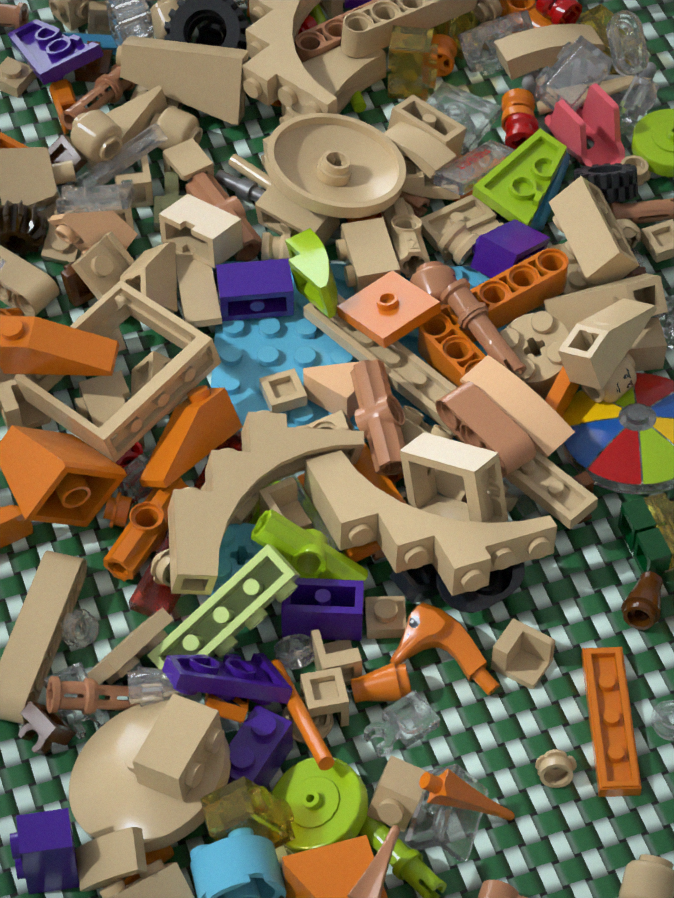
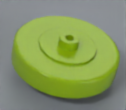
(655, 141)
(324, 803)

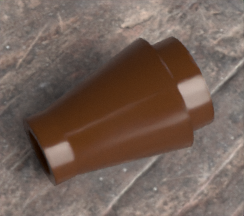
(643, 603)

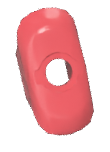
(595, 121)

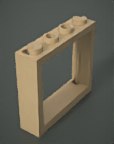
(155, 397)

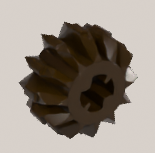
(21, 227)

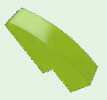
(313, 271)

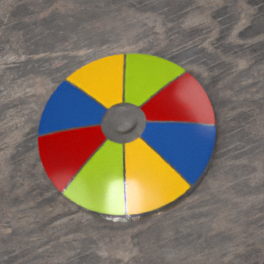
(625, 442)

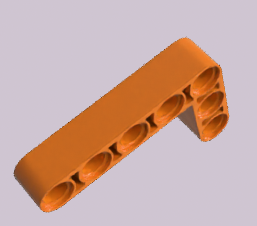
(507, 296)

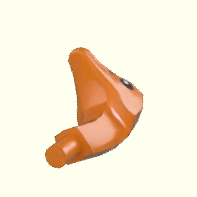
(435, 628)

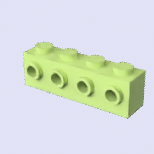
(231, 608)

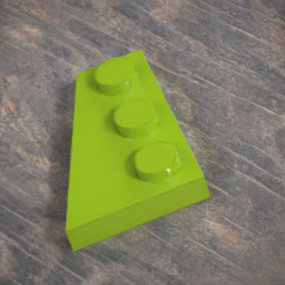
(522, 178)

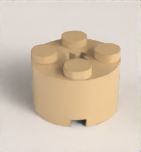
(532, 336)

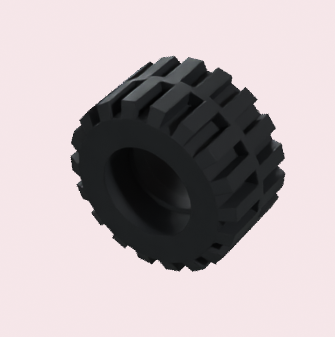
(194, 12)

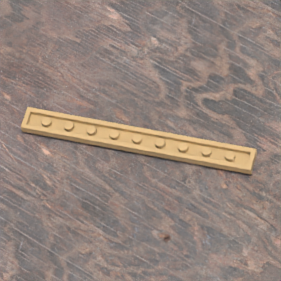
(423, 386)

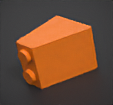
(57, 475)
(327, 870)

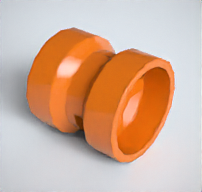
(516, 101)

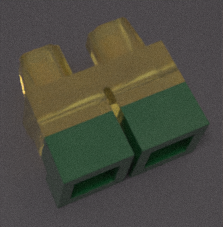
(649, 532)

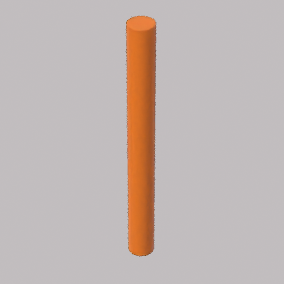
(306, 724)

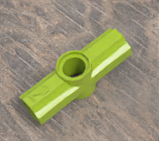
(296, 542)

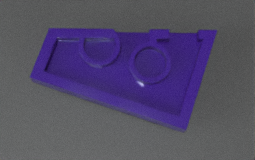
(51, 52)
(228, 678)

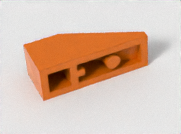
(52, 348)
(191, 433)

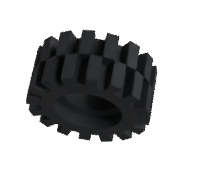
(615, 181)

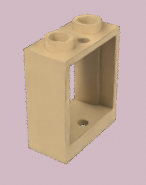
(477, 467)

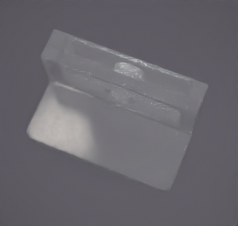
(444, 825)

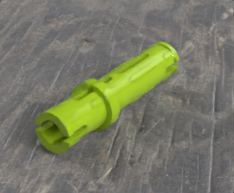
(406, 862)

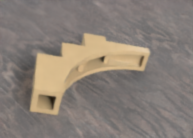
(274, 65)
(341, 77)
(232, 478)
(411, 537)

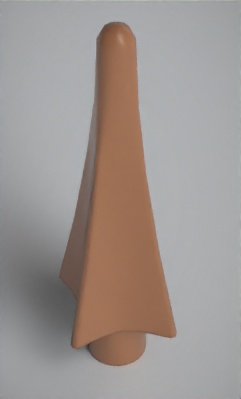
(373, 879)

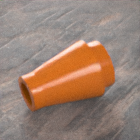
(382, 684)

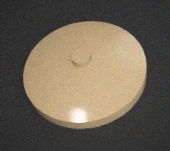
(335, 165)
(107, 793)

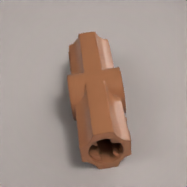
(207, 189)
(379, 416)

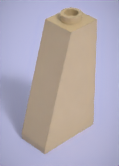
(189, 73)

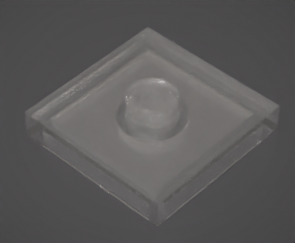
(468, 110)

